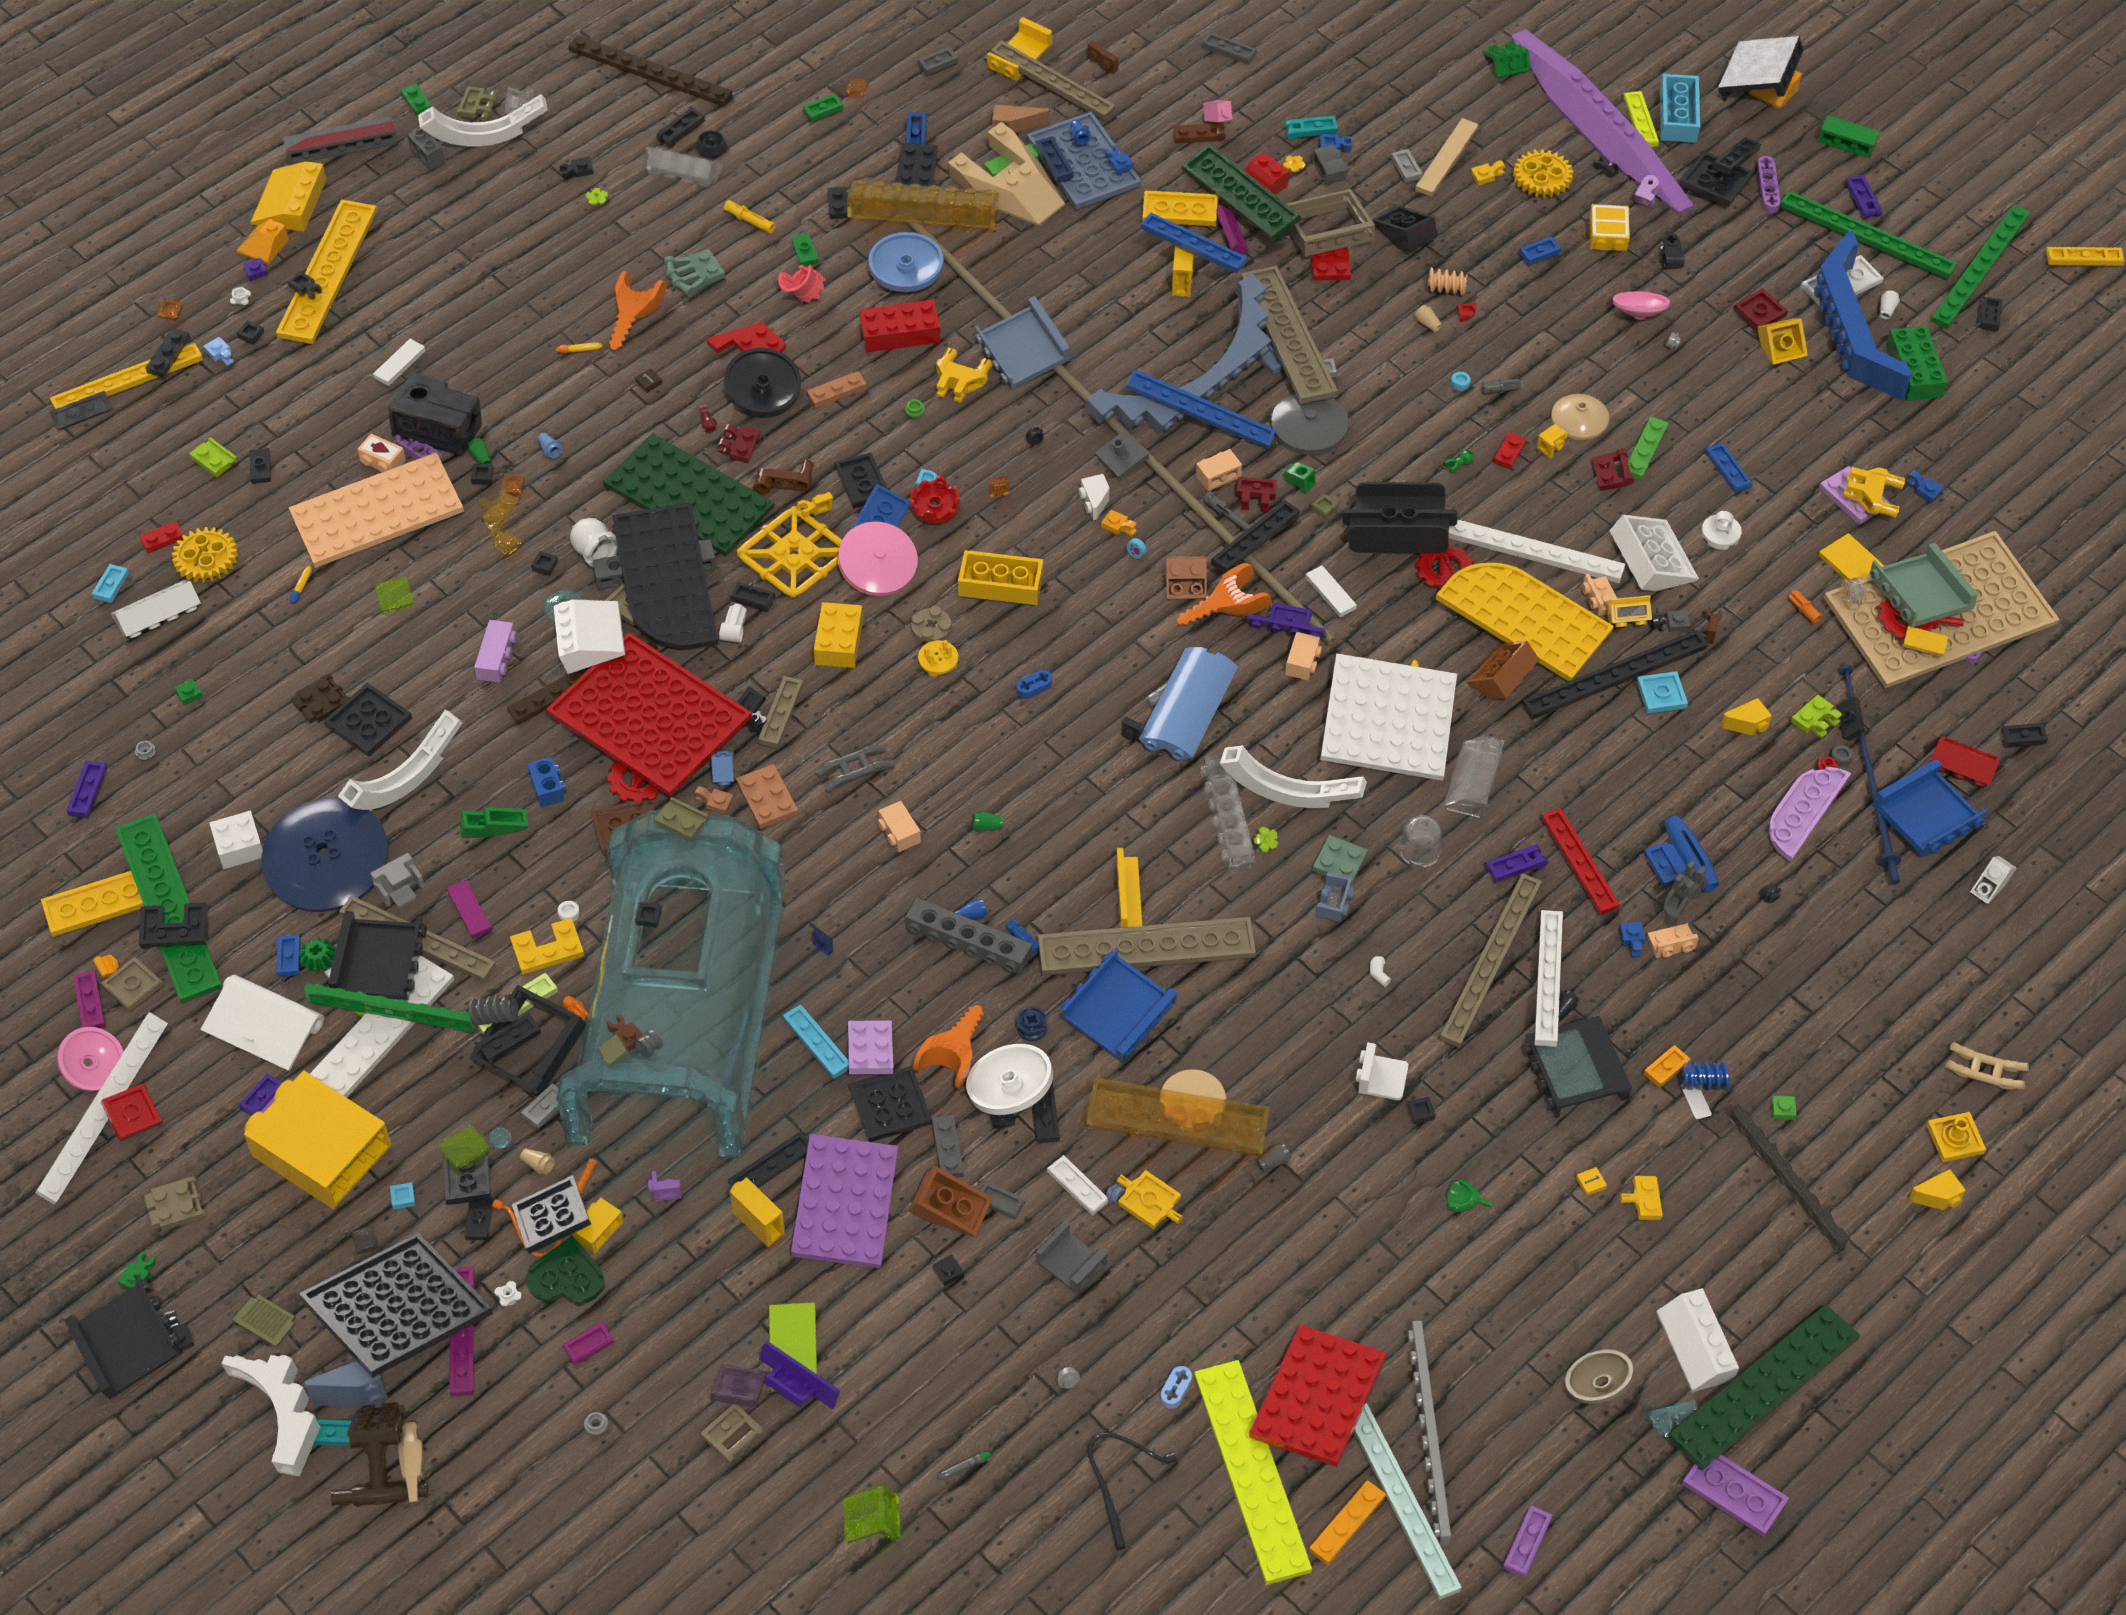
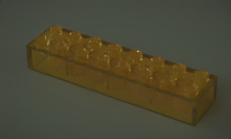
(923, 204)
(1178, 1117)

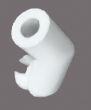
(1376, 971)

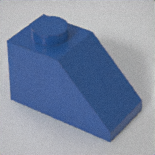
(916, 127)

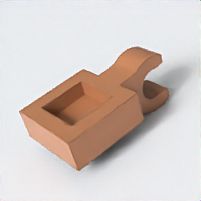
(716, 801)

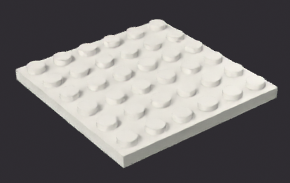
(1389, 717)

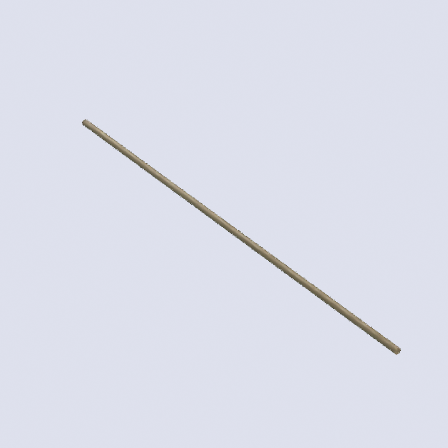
(1118, 428)

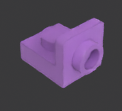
(664, 1190)

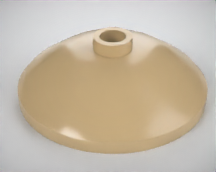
(1580, 416)

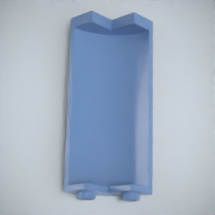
(1188, 702)

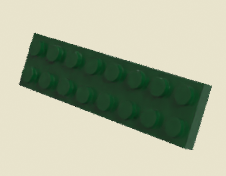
(1241, 192)

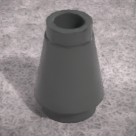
(1274, 1157)

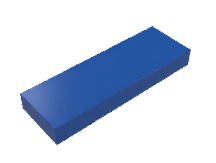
(1728, 467)

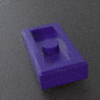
(260, 1095)

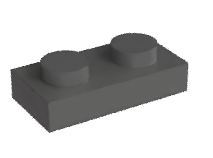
(938, 61)

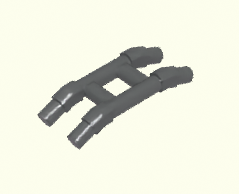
(849, 775)

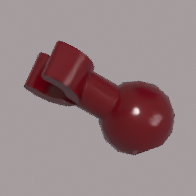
(708, 424)

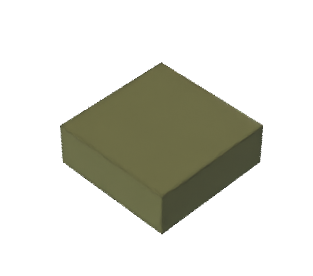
(1324, 506)
(614, 1050)

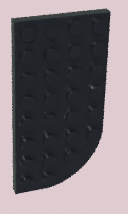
(665, 576)

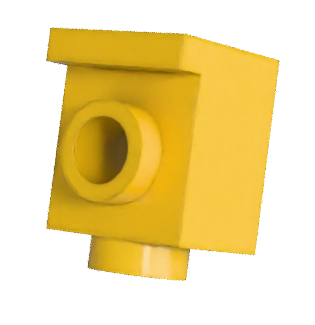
(1551, 440)

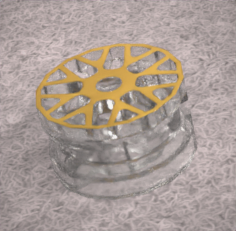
(1852, 592)

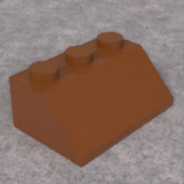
(1504, 670)

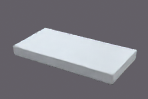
(1861, 277)

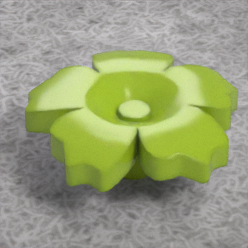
(596, 197)
(1266, 839)

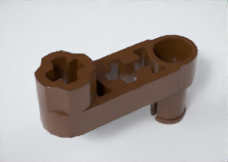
(782, 479)

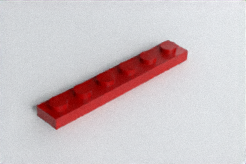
(1580, 861)

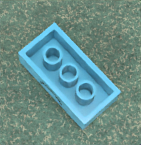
(1679, 108)

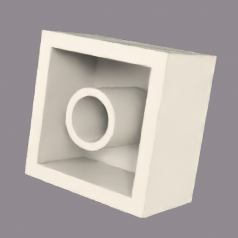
(236, 839)

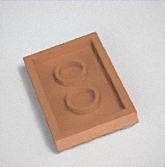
(767, 796)

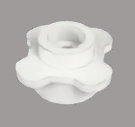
(240, 296)
(507, 1300)

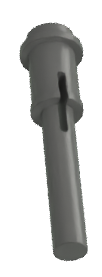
(1212, 500)

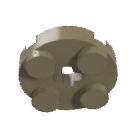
(931, 616)

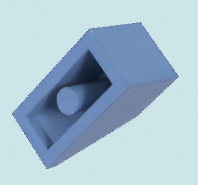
(723, 767)

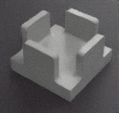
(395, 881)

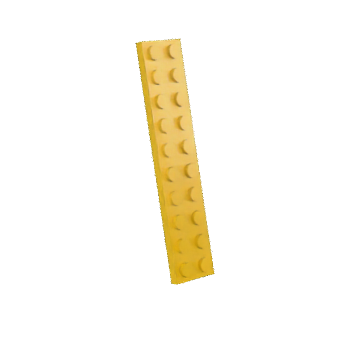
(328, 270)

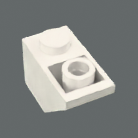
(1095, 494)
(1993, 879)

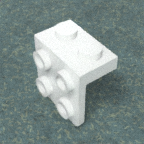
(1381, 1075)

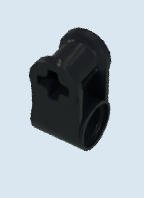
(1672, 252)

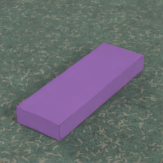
(1527, 1541)

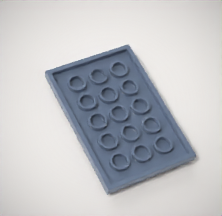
(1093, 175)

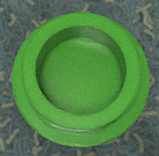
(914, 408)

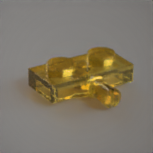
(498, 509)

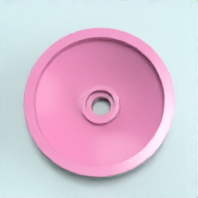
(1641, 304)
(88, 1045)

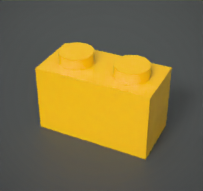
(604, 1222)

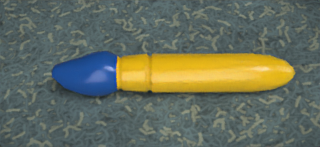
(300, 584)

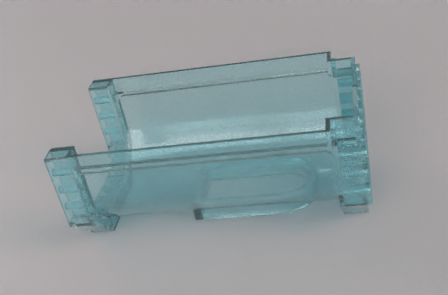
(706, 1017)

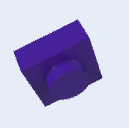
(255, 269)

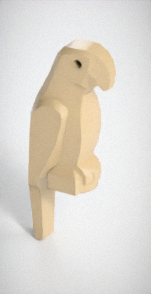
(411, 1459)

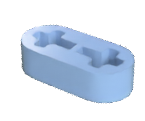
(1180, 1390)

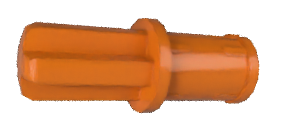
(1805, 607)
(575, 1007)

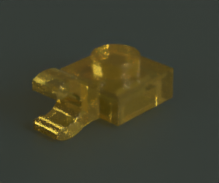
(504, 541)

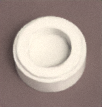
(568, 910)

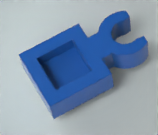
(1333, 139)
(1119, 161)

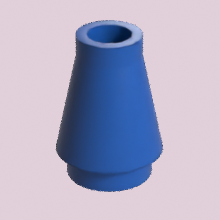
(1080, 133)
(973, 910)

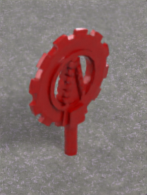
(1446, 569)
(1890, 615)
(631, 793)

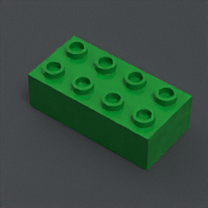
(1920, 354)

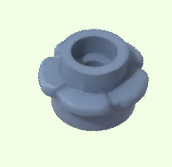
(1114, 1193)

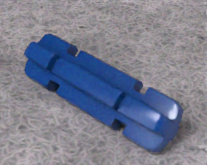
(1021, 933)

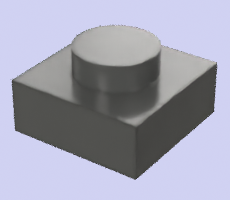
(1678, 620)

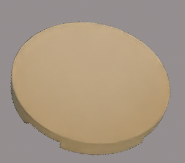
(1197, 1083)

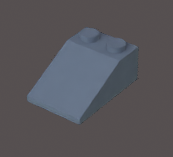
(346, 1387)

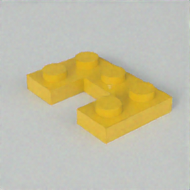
(562, 950)

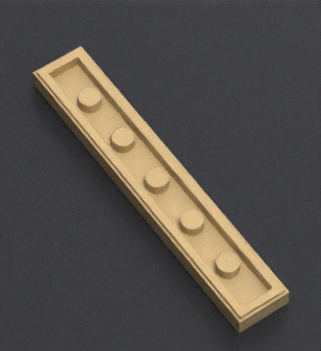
(1446, 157)

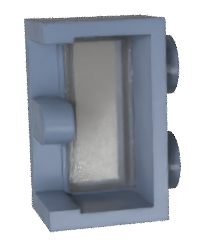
(1335, 897)

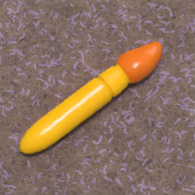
(579, 347)

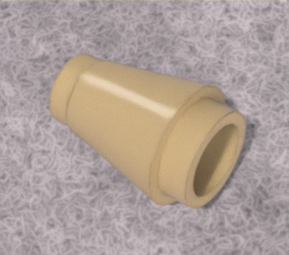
(1428, 318)
(539, 1161)

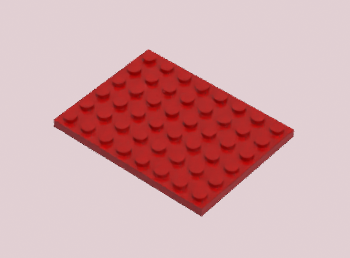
(650, 715)

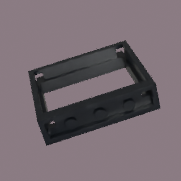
(554, 1057)

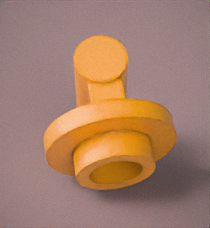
(106, 965)

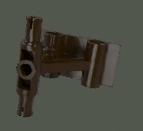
(374, 1430)

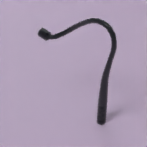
(1113, 1519)

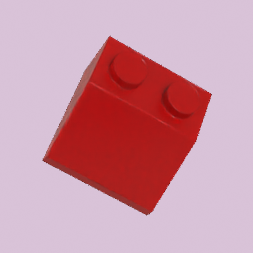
(1268, 173)

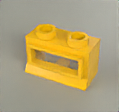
(1629, 610)

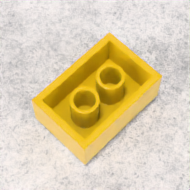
(838, 635)

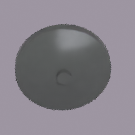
(1311, 426)

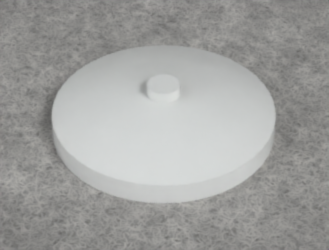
(1009, 1079)

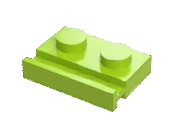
(213, 457)

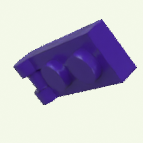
(1863, 196)
(1516, 863)

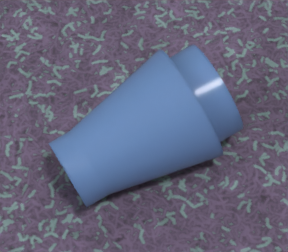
(550, 446)

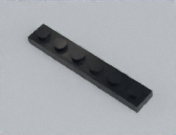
(1255, 536)

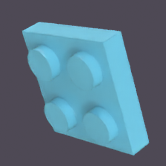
(1662, 692)

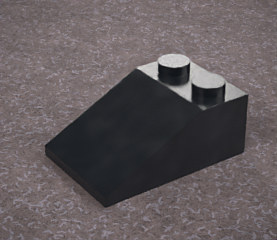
(1407, 227)

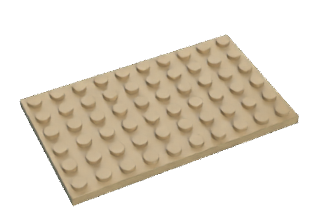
(2004, 611)

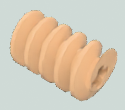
(1447, 281)

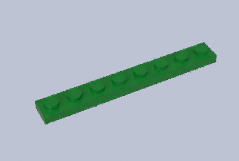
(390, 1008)

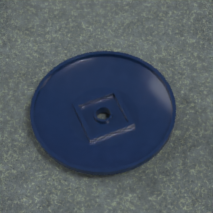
(327, 879)

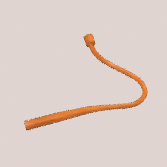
(497, 1204)

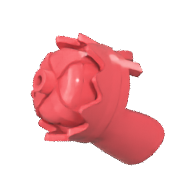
(804, 284)

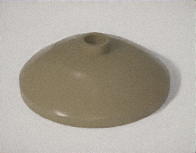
(1599, 1376)

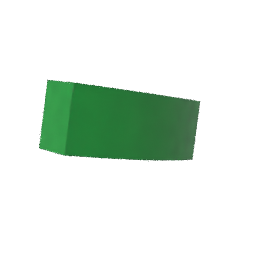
(492, 822)

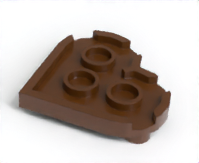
(612, 817)

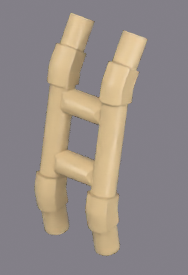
(1999, 1065)

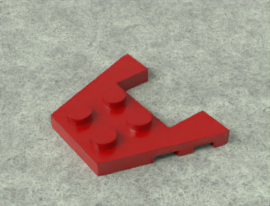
(747, 338)

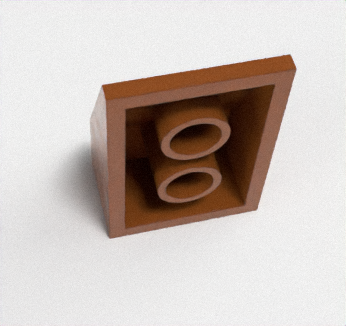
(950, 1202)

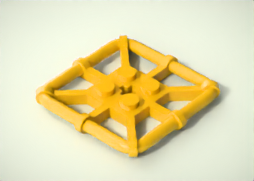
(784, 546)

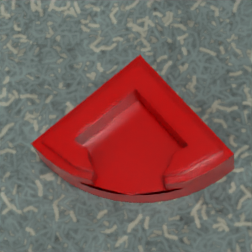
(1466, 311)

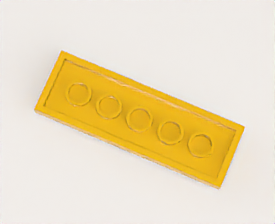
(92, 903)

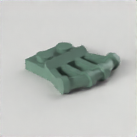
(705, 270)

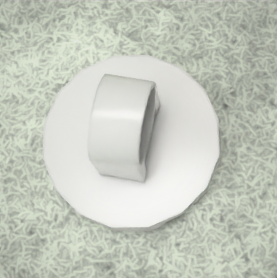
(1721, 530)

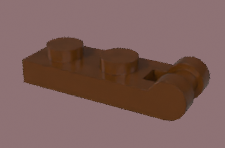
(1199, 133)

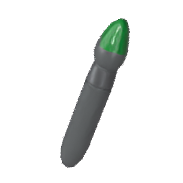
(964, 1465)

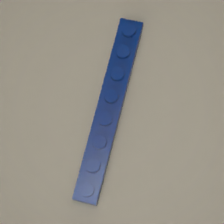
(1200, 409)

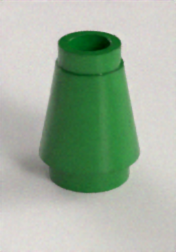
(479, 451)
(985, 821)

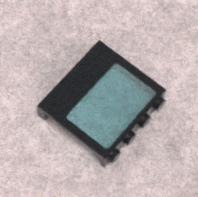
(1579, 1067)

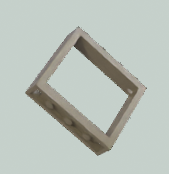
(1333, 239)

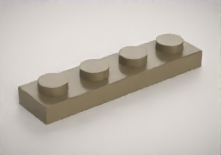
(780, 712)

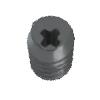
(493, 1010)

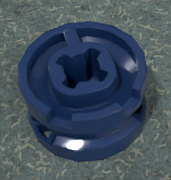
(1032, 1023)

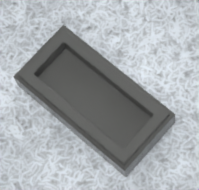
(1003, 1200)

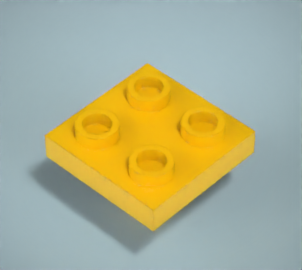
(1956, 1137)

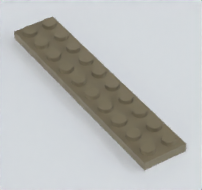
(1292, 340)
(1148, 945)

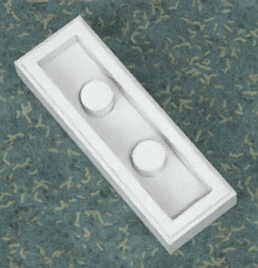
(399, 362)
(1330, 591)
(1078, 1185)

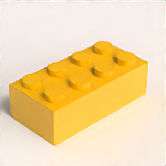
(1000, 577)

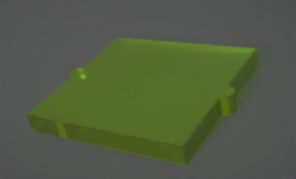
(394, 594)
(464, 1146)

